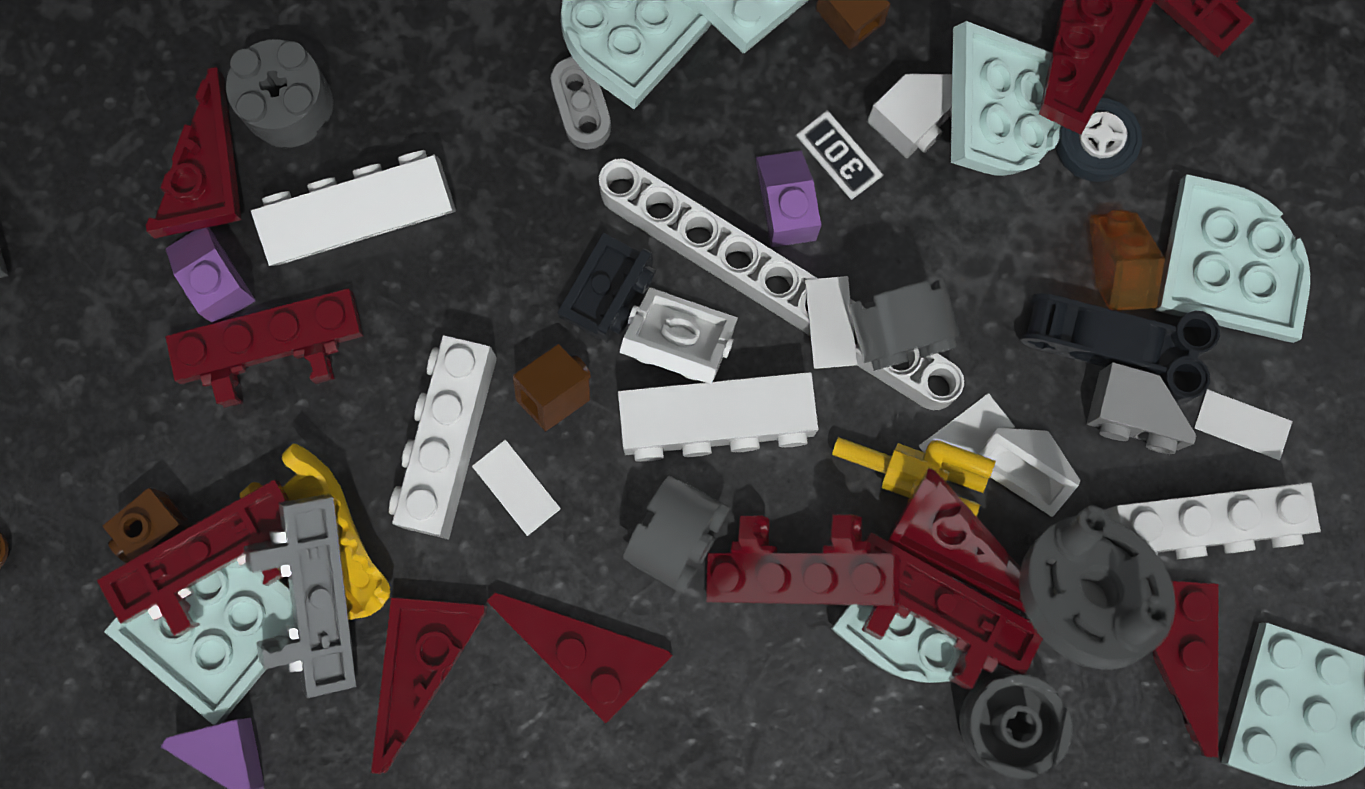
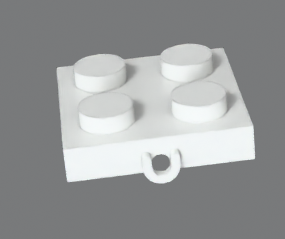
(678, 335)

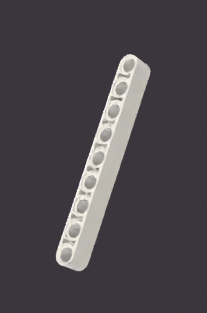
(751, 280)

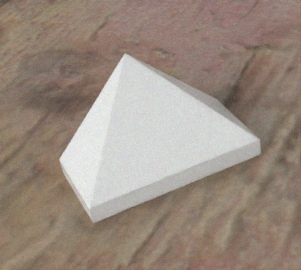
(1031, 467)

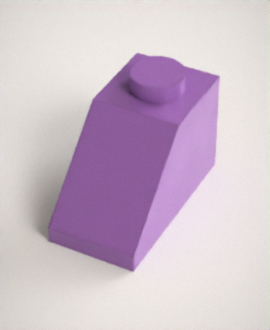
(788, 199)
(208, 276)

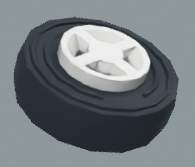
(1117, 141)

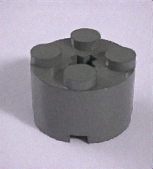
(273, 70)
(903, 322)
(675, 533)
(1029, 700)

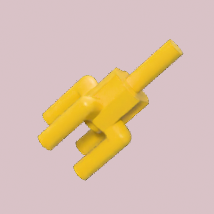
(909, 465)

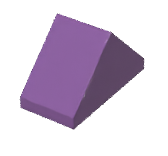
(222, 753)

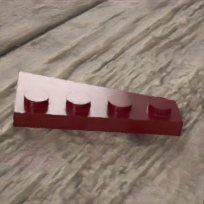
(1085, 56)

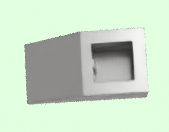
(1138, 407)

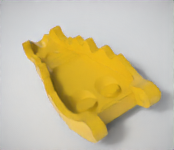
(363, 582)

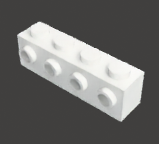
(353, 209)
(718, 415)
(444, 437)
(1223, 519)

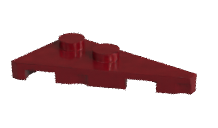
(202, 177)
(954, 541)
(419, 654)
(593, 661)
(1190, 661)

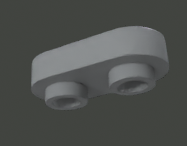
(580, 105)

